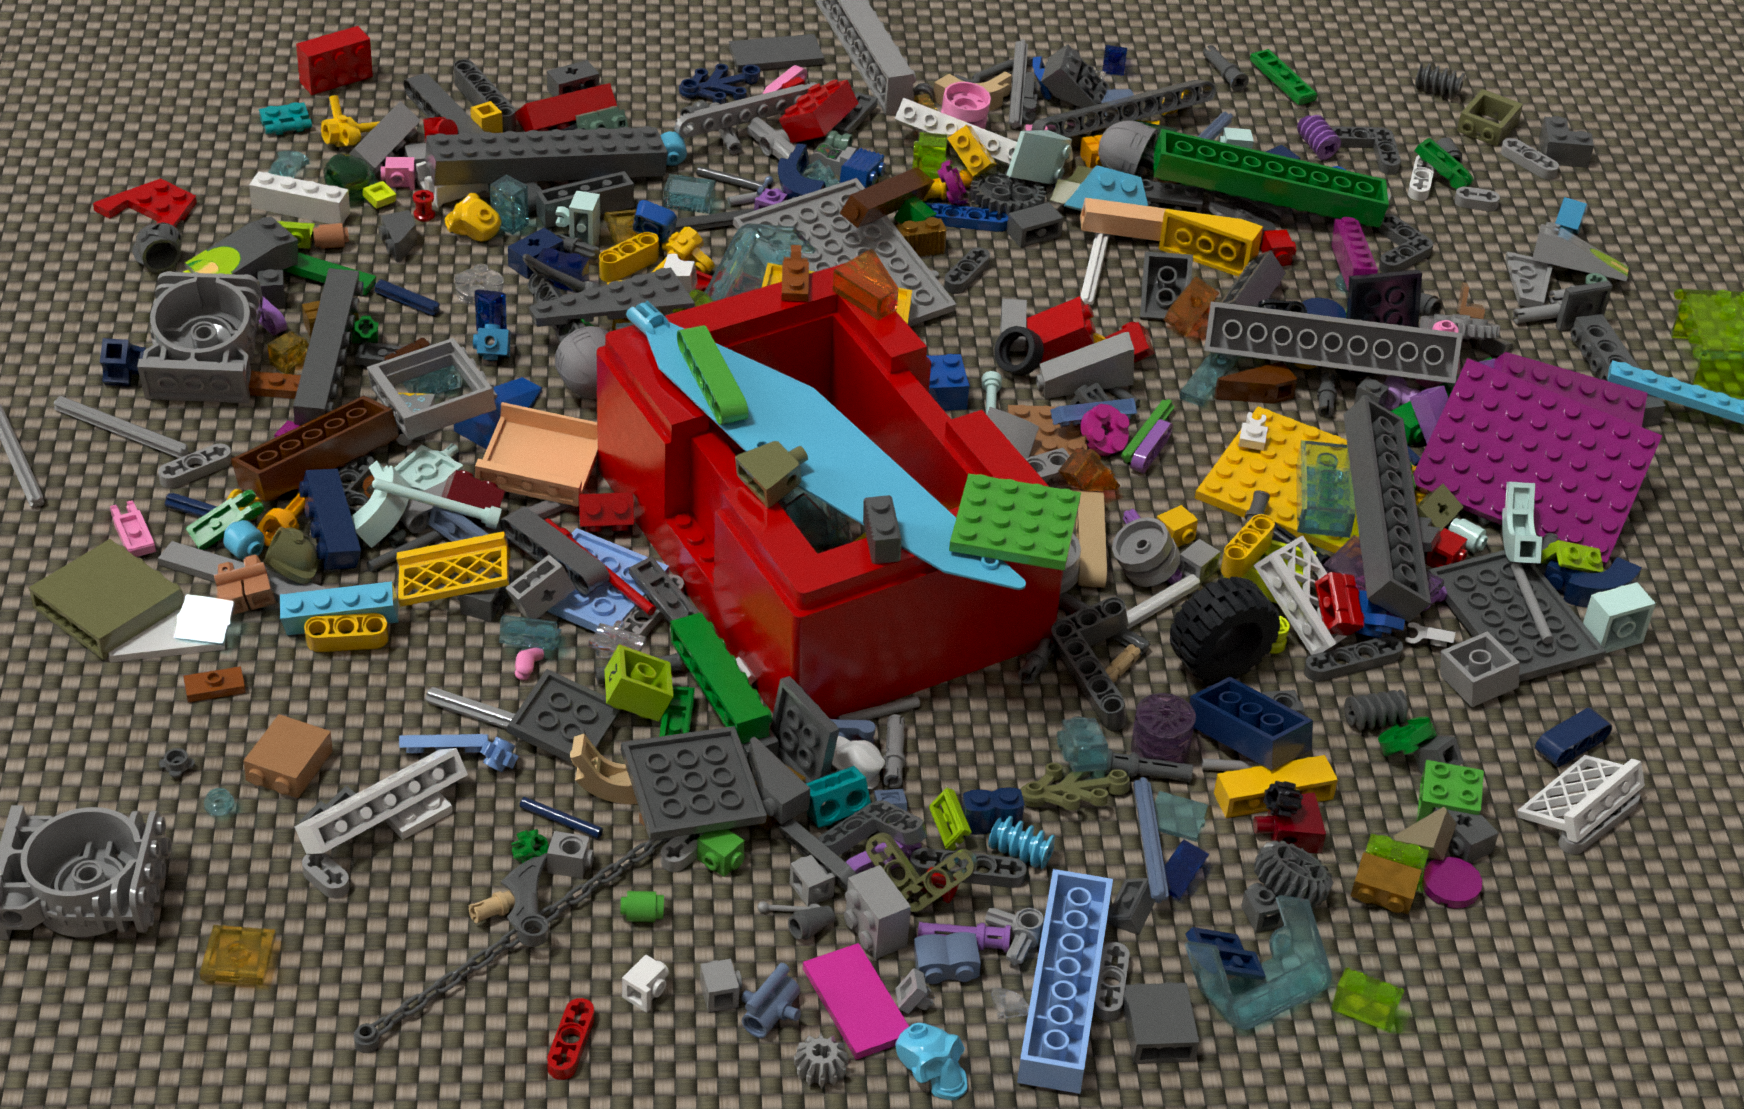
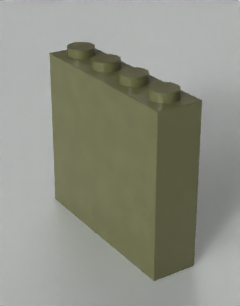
(105, 597)

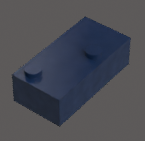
(1252, 723)

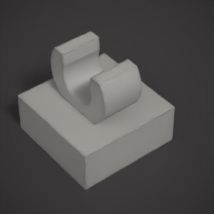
(913, 992)

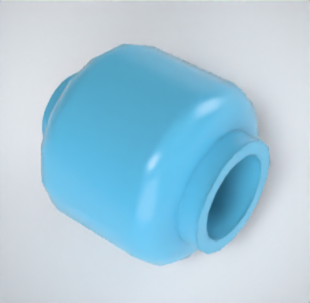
(675, 147)
(243, 539)

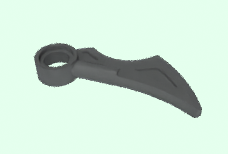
(547, 272)
(524, 886)

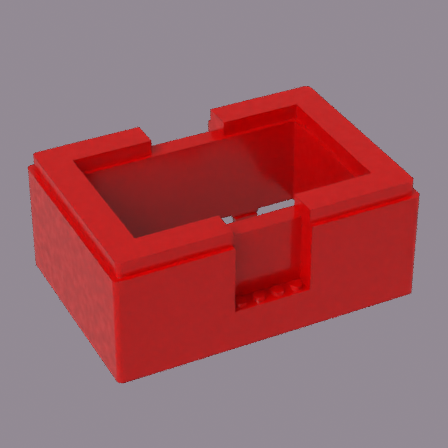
(833, 617)

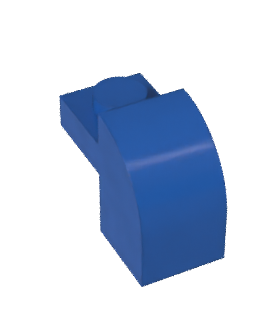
(1376, 620)

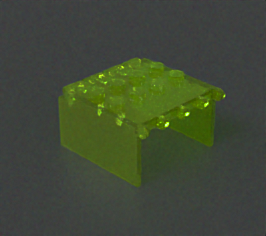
(1717, 326)

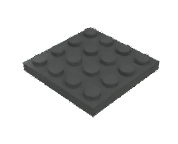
(692, 783)

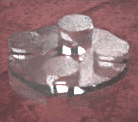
(477, 278)

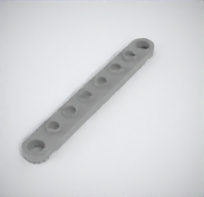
(739, 111)

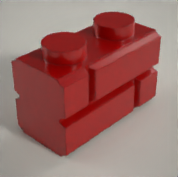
(1339, 603)

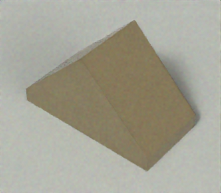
(1431, 833)

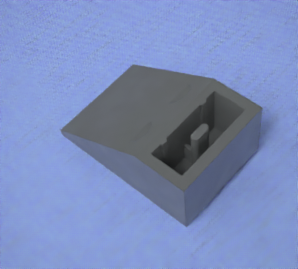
(1072, 79)

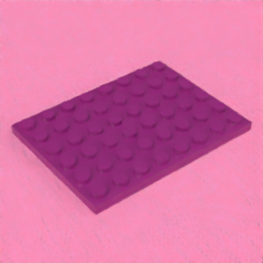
(1515, 431)

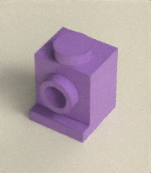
(769, 197)

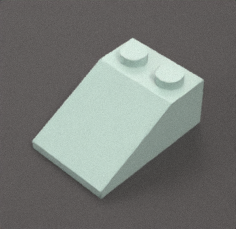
(1039, 156)

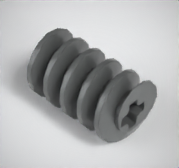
(1439, 81)
(1376, 708)

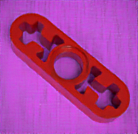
(572, 1050)

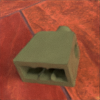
(771, 470)

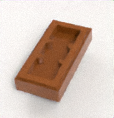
(214, 684)

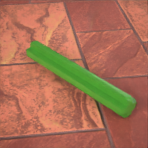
(1161, 412)

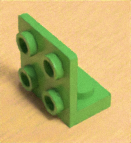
(1449, 786)

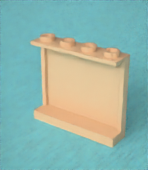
(540, 454)

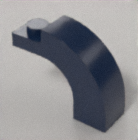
(791, 174)
(1579, 586)

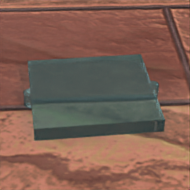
(204, 620)
(1179, 816)

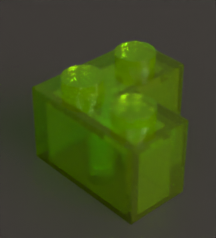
(930, 153)

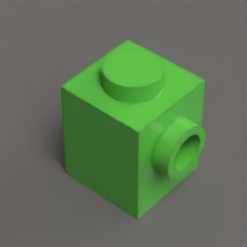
(720, 851)

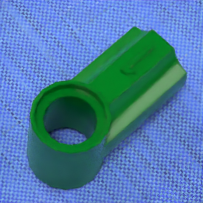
(365, 330)

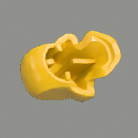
(474, 219)

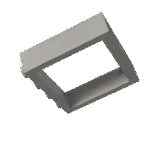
(422, 362)

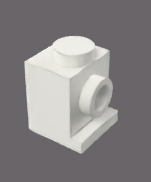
(644, 982)

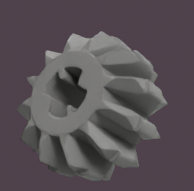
(821, 1060)

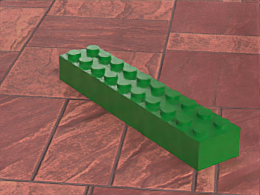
(1270, 178)

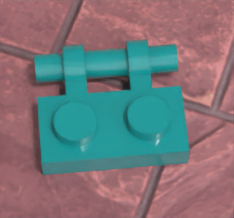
(285, 118)

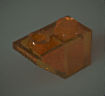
(1087, 473)

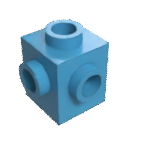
(501, 346)

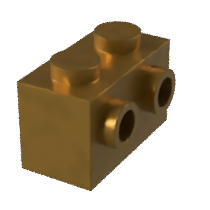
(1385, 883)

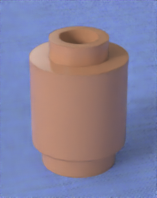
(330, 236)

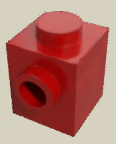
(1280, 244)
(1448, 550)

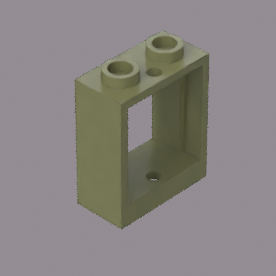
(1494, 106)

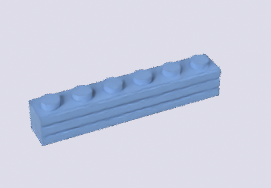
(1074, 413)

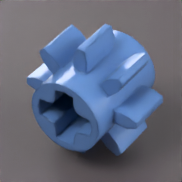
(499, 754)

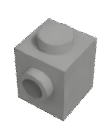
(720, 985)

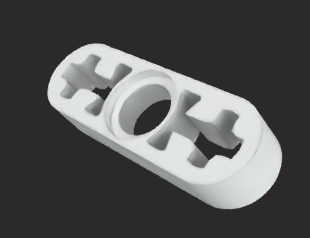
(1416, 181)

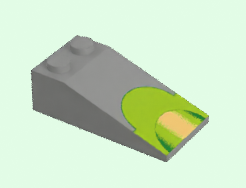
(1566, 250)

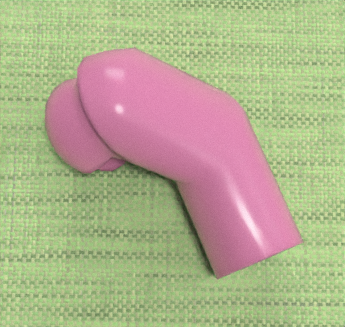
(525, 662)

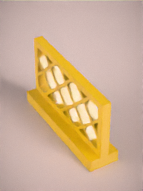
(453, 557)

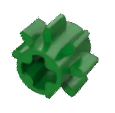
(529, 845)

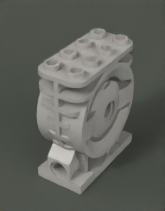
(192, 339)
(79, 860)

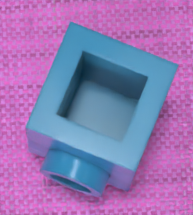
(1571, 215)

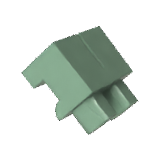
(604, 118)

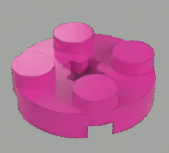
(1115, 422)

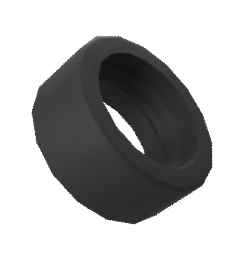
(1004, 344)

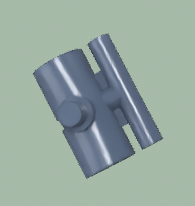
(771, 1002)

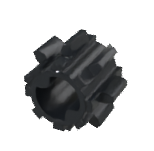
(1283, 799)

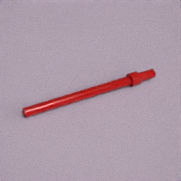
(615, 580)

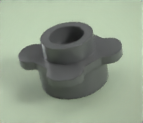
(176, 762)

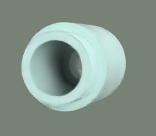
(1476, 535)

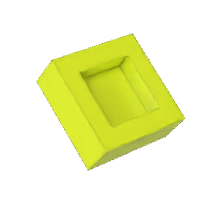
(379, 194)

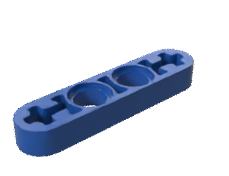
(987, 220)

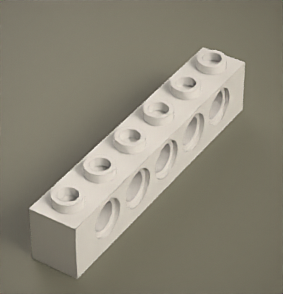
(931, 121)
(380, 801)

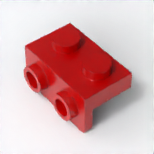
(606, 510)

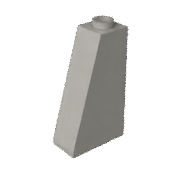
(1104, 362)

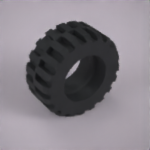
(1224, 629)

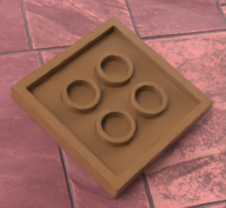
(1049, 436)

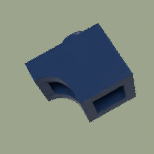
(119, 361)

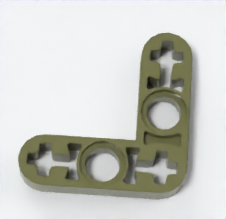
(912, 880)

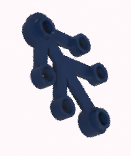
(692, 87)

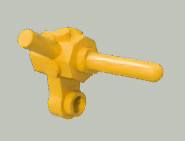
(342, 129)
(687, 246)

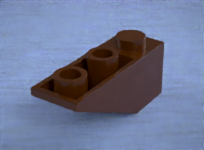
(1259, 385)

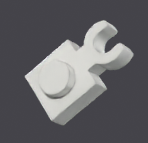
(1253, 433)

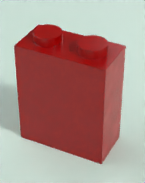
(1064, 328)

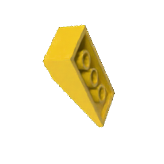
(1211, 239)

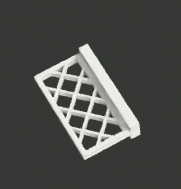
(1292, 599)
(1593, 805)

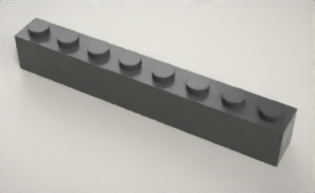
(327, 345)

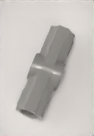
(771, 141)

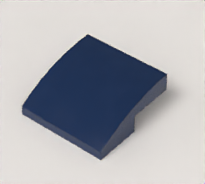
(1233, 956)

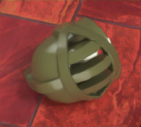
(292, 555)

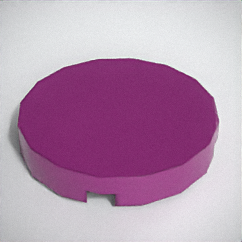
(1452, 882)

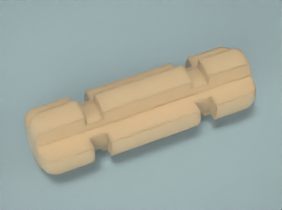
(1123, 662)

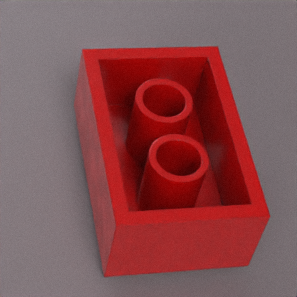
(334, 60)
(818, 110)

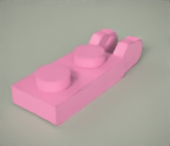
(133, 530)

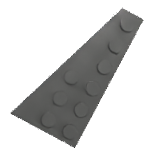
(613, 300)

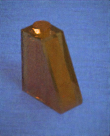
(867, 285)

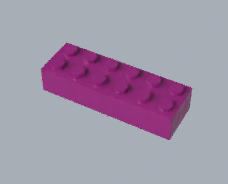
(1594, 392)

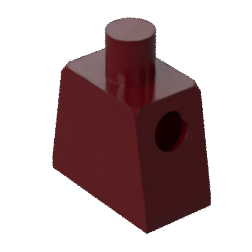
(1302, 829)

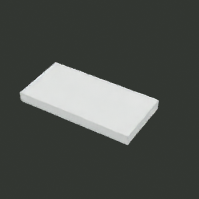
(159, 642)

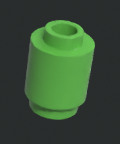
(642, 906)

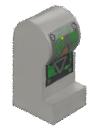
(833, 157)

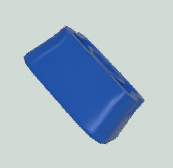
(654, 219)

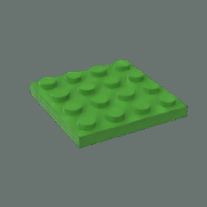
(1015, 521)

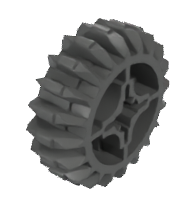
(1293, 872)

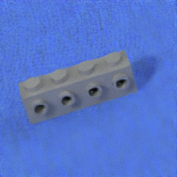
(387, 136)

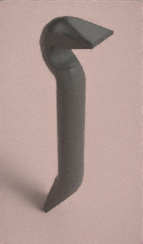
(977, 77)

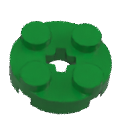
(1406, 737)

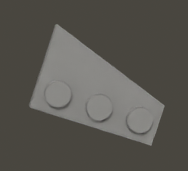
(1528, 279)

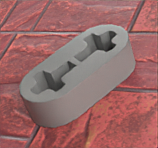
(1476, 199)
(679, 846)
(322, 878)

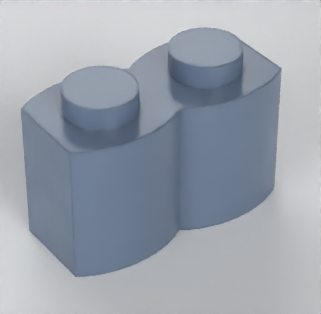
(947, 957)

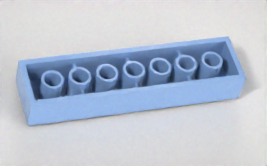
(1065, 982)

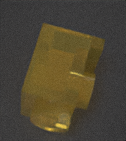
(287, 351)

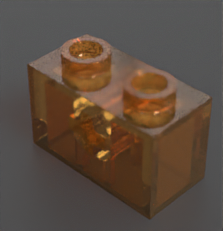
(1183, 315)

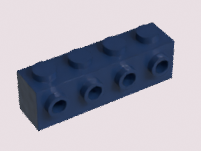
(330, 519)

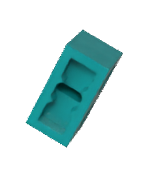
(835, 791)

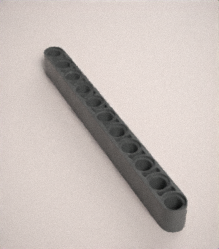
(437, 103)

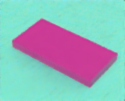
(856, 1000)

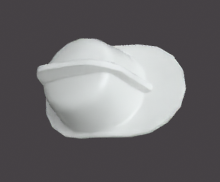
(861, 755)

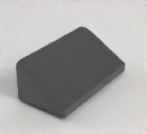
(1131, 906)

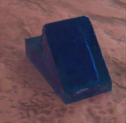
(1114, 60)

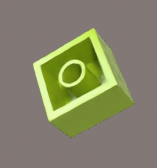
(638, 683)

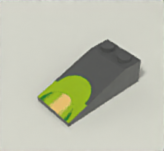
(250, 249)

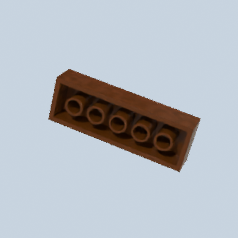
(316, 445)

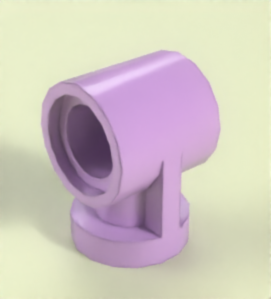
(1398, 392)

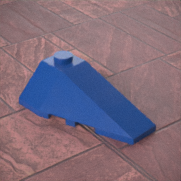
(481, 428)

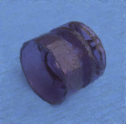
(1163, 728)

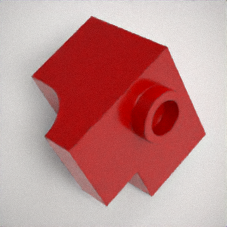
(1140, 340)

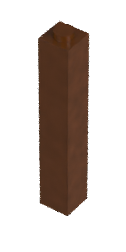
(885, 197)

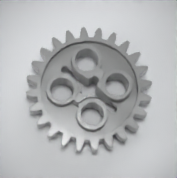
(1470, 327)

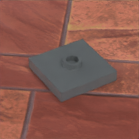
(1583, 301)

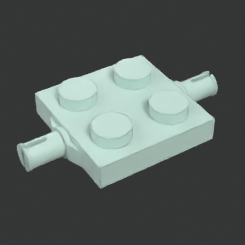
(428, 467)

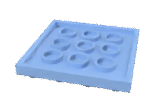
(606, 602)

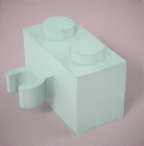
(582, 217)

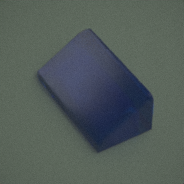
(490, 308)

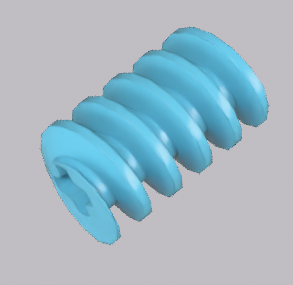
(1021, 842)

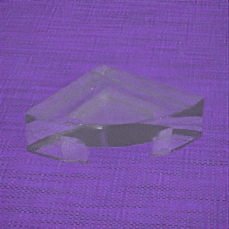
(1008, 1003)

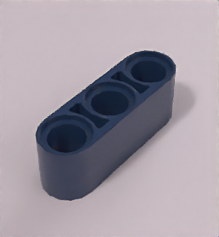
(1573, 737)

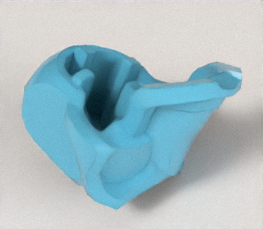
(934, 1057)

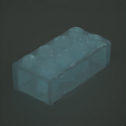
(1324, 490)

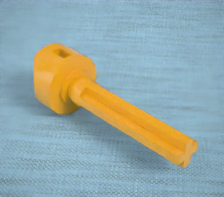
(282, 517)

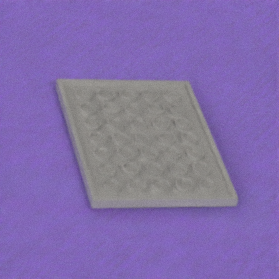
(839, 241)

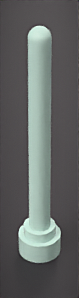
(991, 384)
(489, 516)

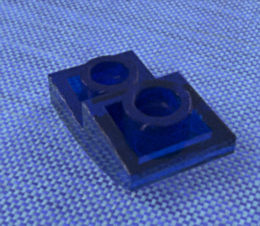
(1183, 867)

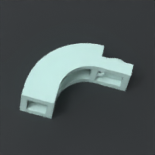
(382, 509)
(1518, 529)

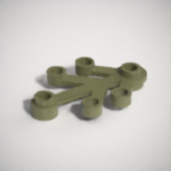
(1038, 793)

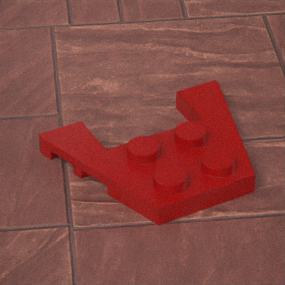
(154, 199)

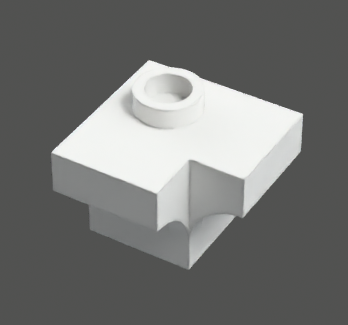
(684, 271)

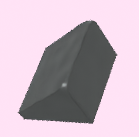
(1496, 346)

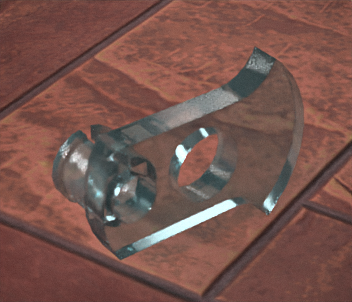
(286, 158)

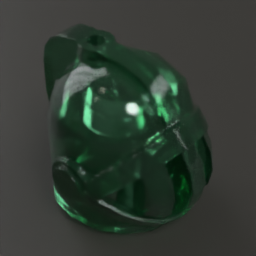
(349, 173)

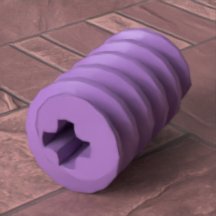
(1319, 136)

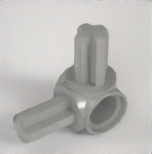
(1025, 930)

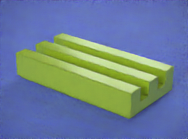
(953, 815)

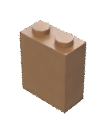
(288, 756)

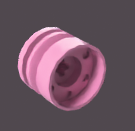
(967, 103)

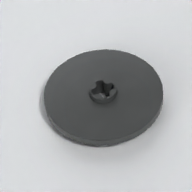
(1227, 209)

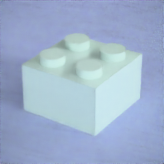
(1619, 616)

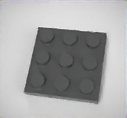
(559, 712)
(803, 732)

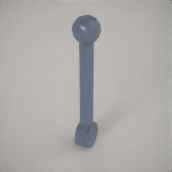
(768, 181)

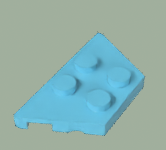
(1110, 186)

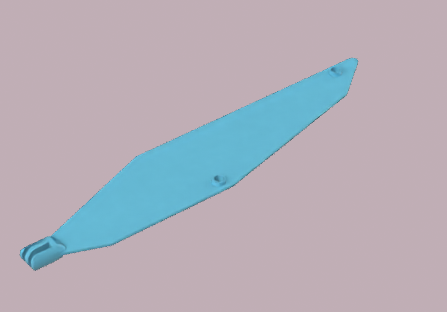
(841, 459)

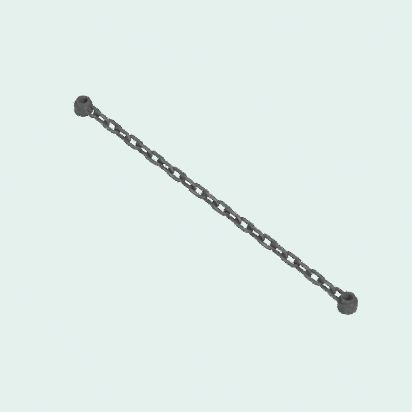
(370, 1043)

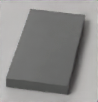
(777, 52)

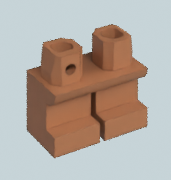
(245, 582)

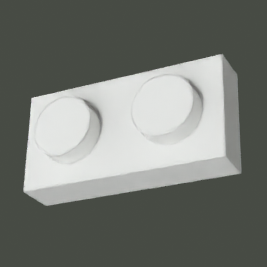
(420, 815)

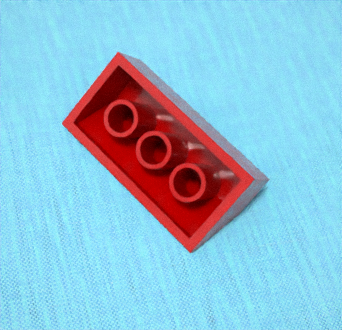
(561, 109)

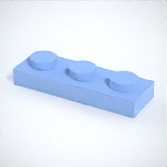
(416, 743)

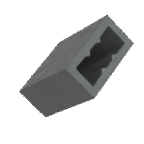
(1160, 1023)

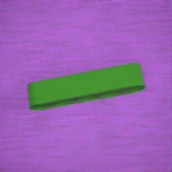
(712, 375)

